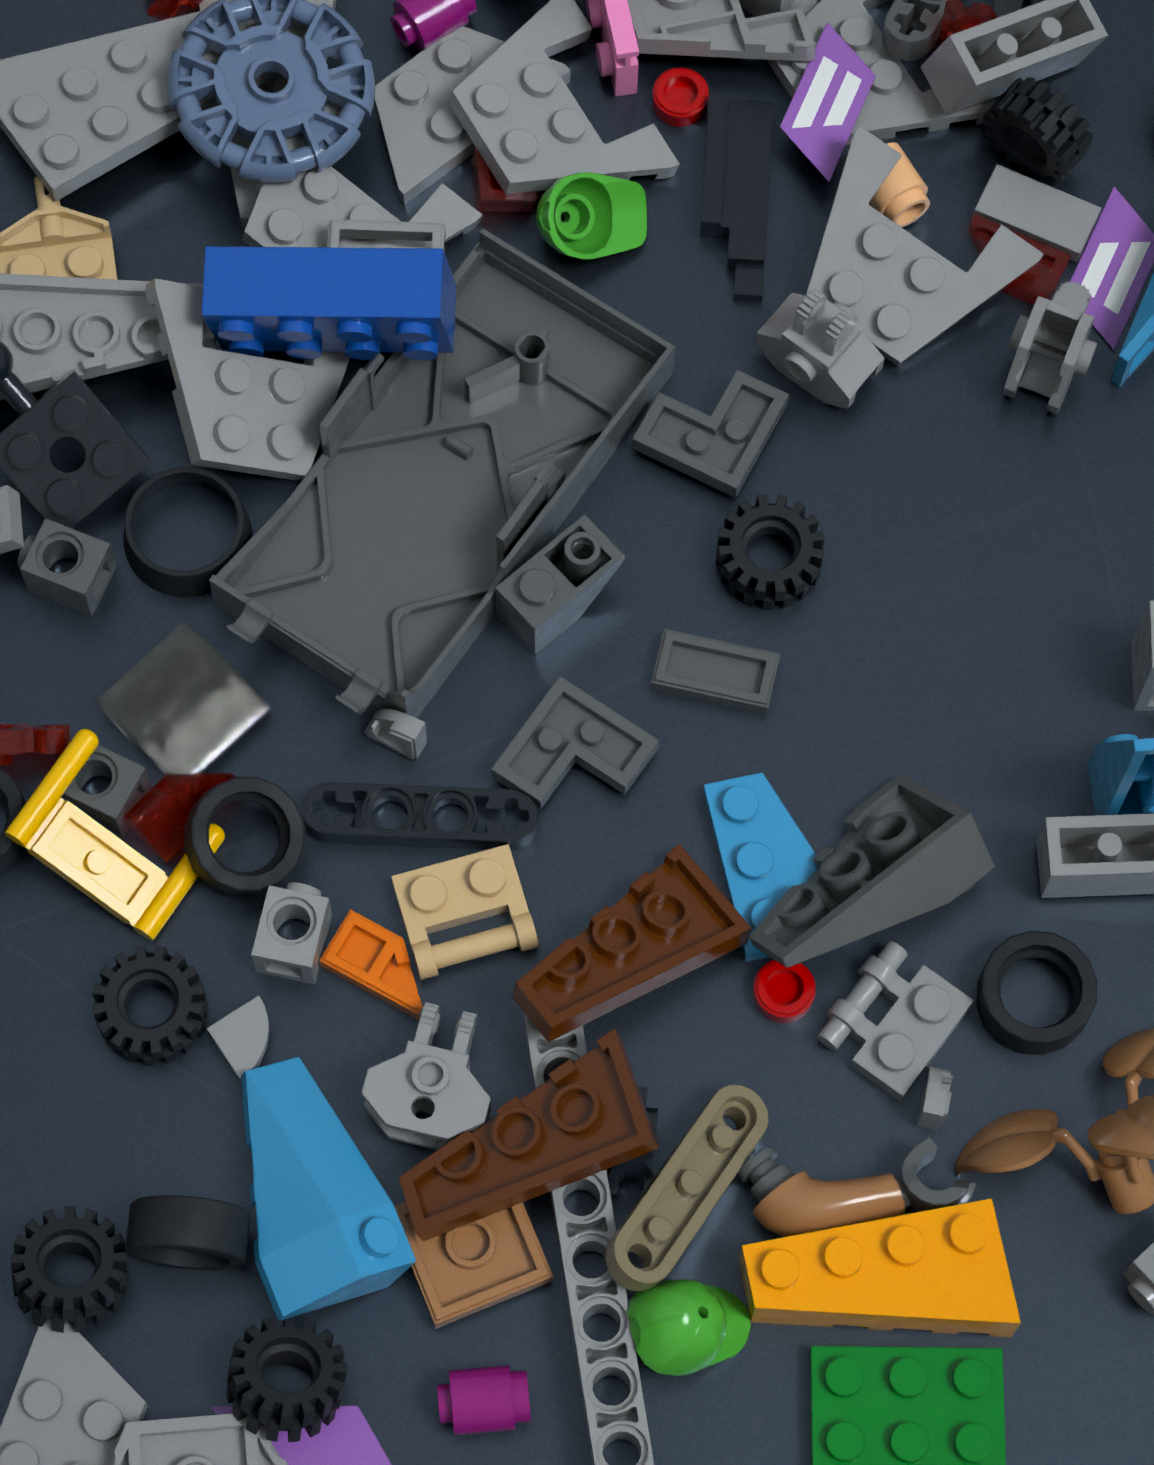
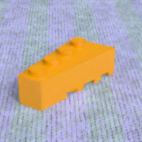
(900, 1272)

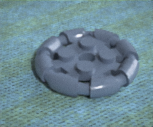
(263, 115)

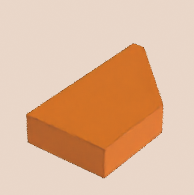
(373, 962)

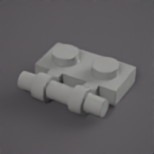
(910, 1032)

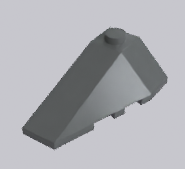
(897, 861)

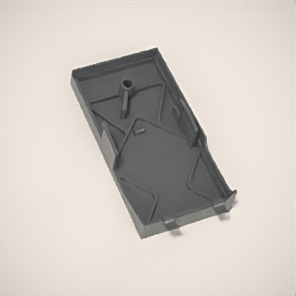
(443, 482)

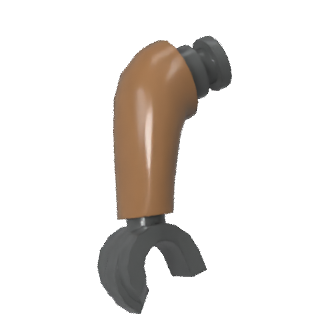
(805, 1205)

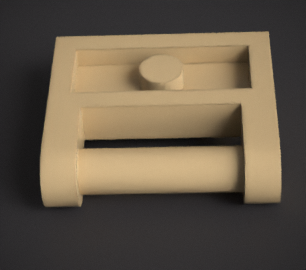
(459, 894)

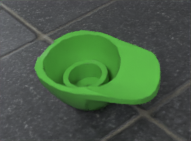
(599, 212)
(687, 1326)

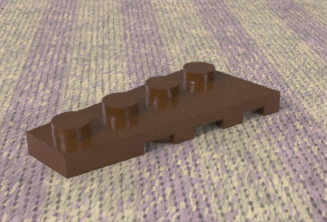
(642, 942)
(553, 1136)

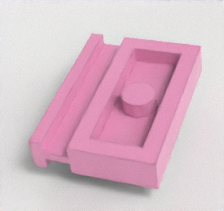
(619, 45)

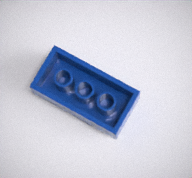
(330, 301)

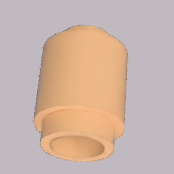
(903, 193)

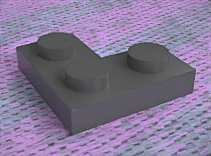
(718, 446)
(571, 730)

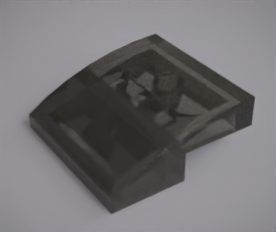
(182, 703)

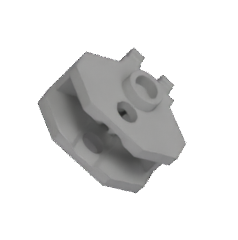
(1052, 345)
(820, 347)
(429, 1082)

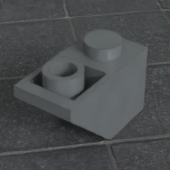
(557, 584)

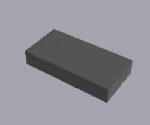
(715, 671)

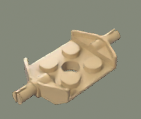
(57, 242)

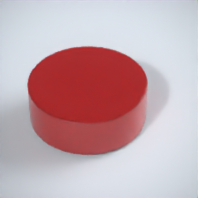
(680, 97)
(784, 992)

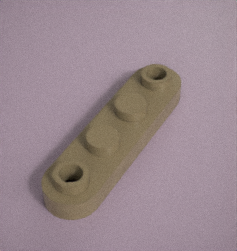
(686, 1188)

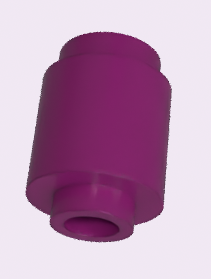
(429, 20)
(484, 1399)

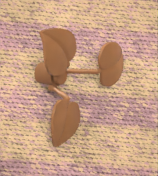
(1121, 1138)

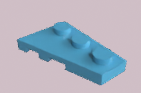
(756, 846)

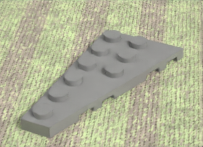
(97, 100)
(79, 326)

